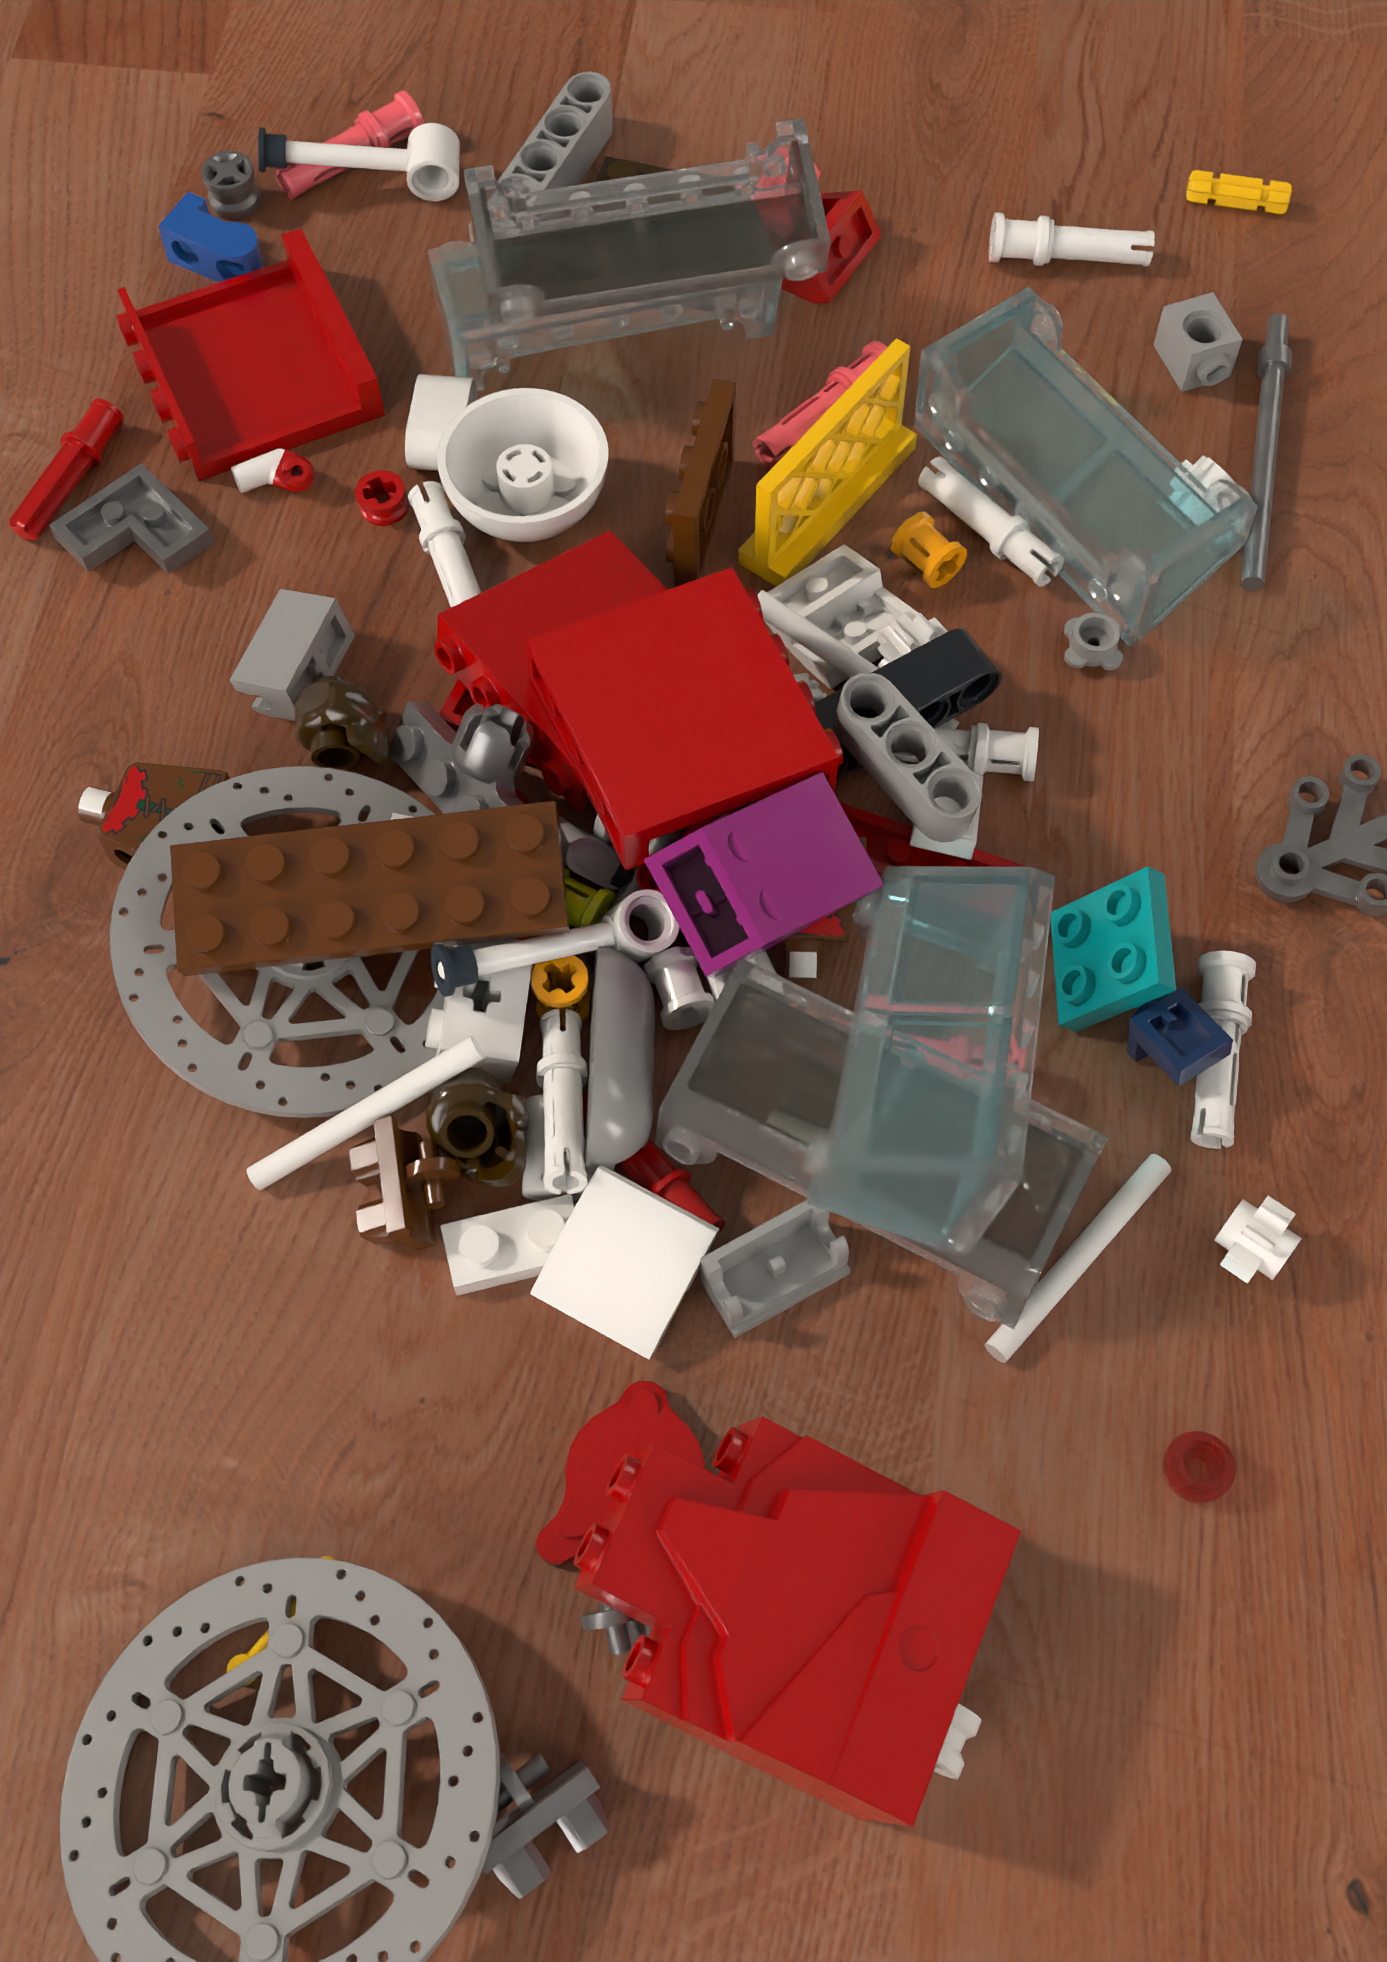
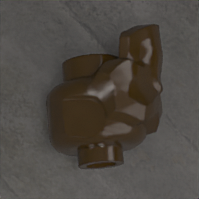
(341, 717)
(480, 1127)

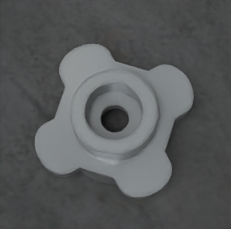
(1096, 629)

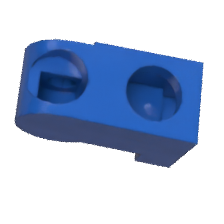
(208, 243)

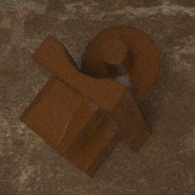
(410, 1182)

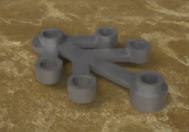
(1347, 844)

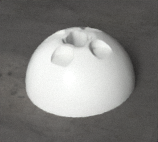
(523, 463)

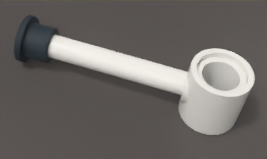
(429, 159)
(463, 965)

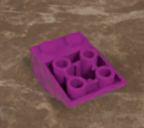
(763, 874)

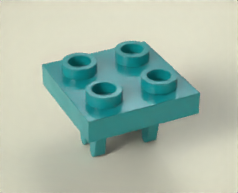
(1112, 950)

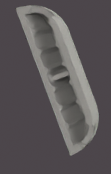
(619, 1060)

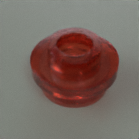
(1209, 1450)

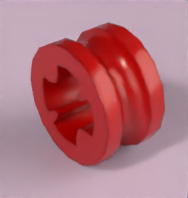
(394, 489)

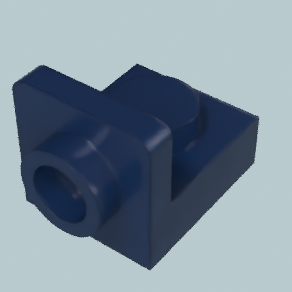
(1177, 1036)

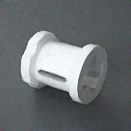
(679, 988)

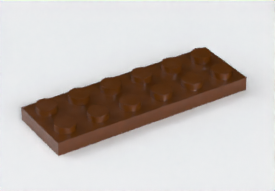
(368, 888)

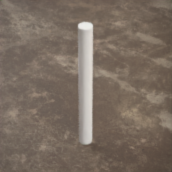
(819, 641)
(365, 1112)
(1080, 1255)

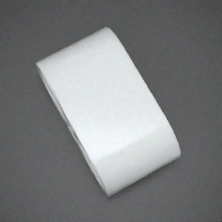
(432, 408)

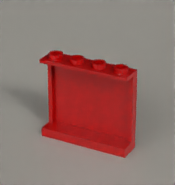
(252, 363)
(488, 634)
(679, 709)

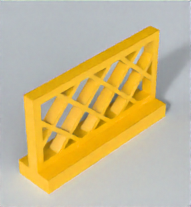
(831, 471)

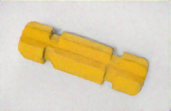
(1238, 192)

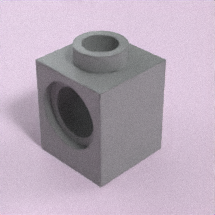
(1197, 342)

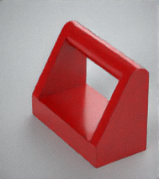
(852, 237)

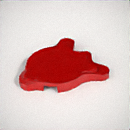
(626, 1426)

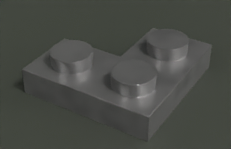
(128, 511)

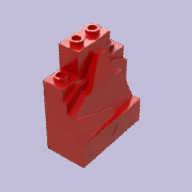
(799, 1610)

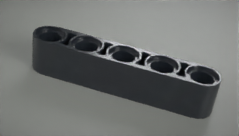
(936, 679)

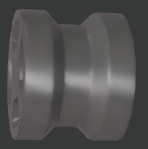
(231, 185)

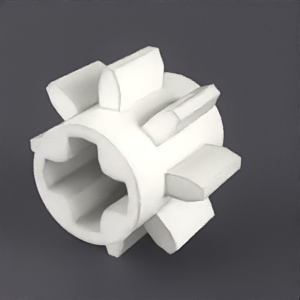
(1257, 1239)

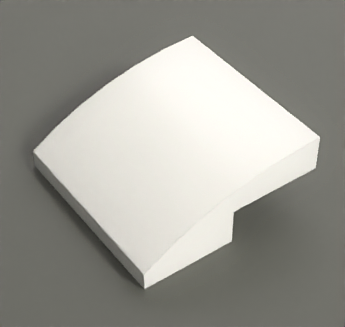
(844, 600)
(624, 1261)

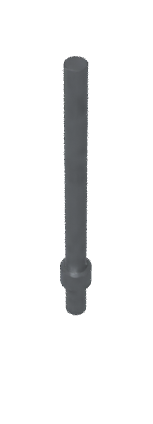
(1272, 368)

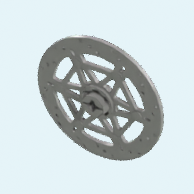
(219, 1063)
(273, 1749)

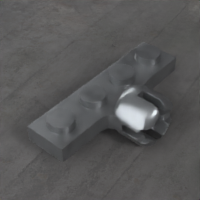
(466, 767)

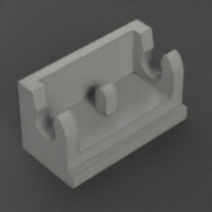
(293, 648)
(774, 1267)

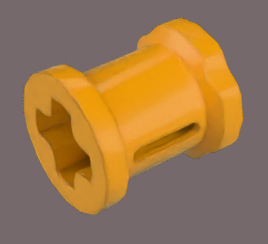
(928, 550)
(566, 987)

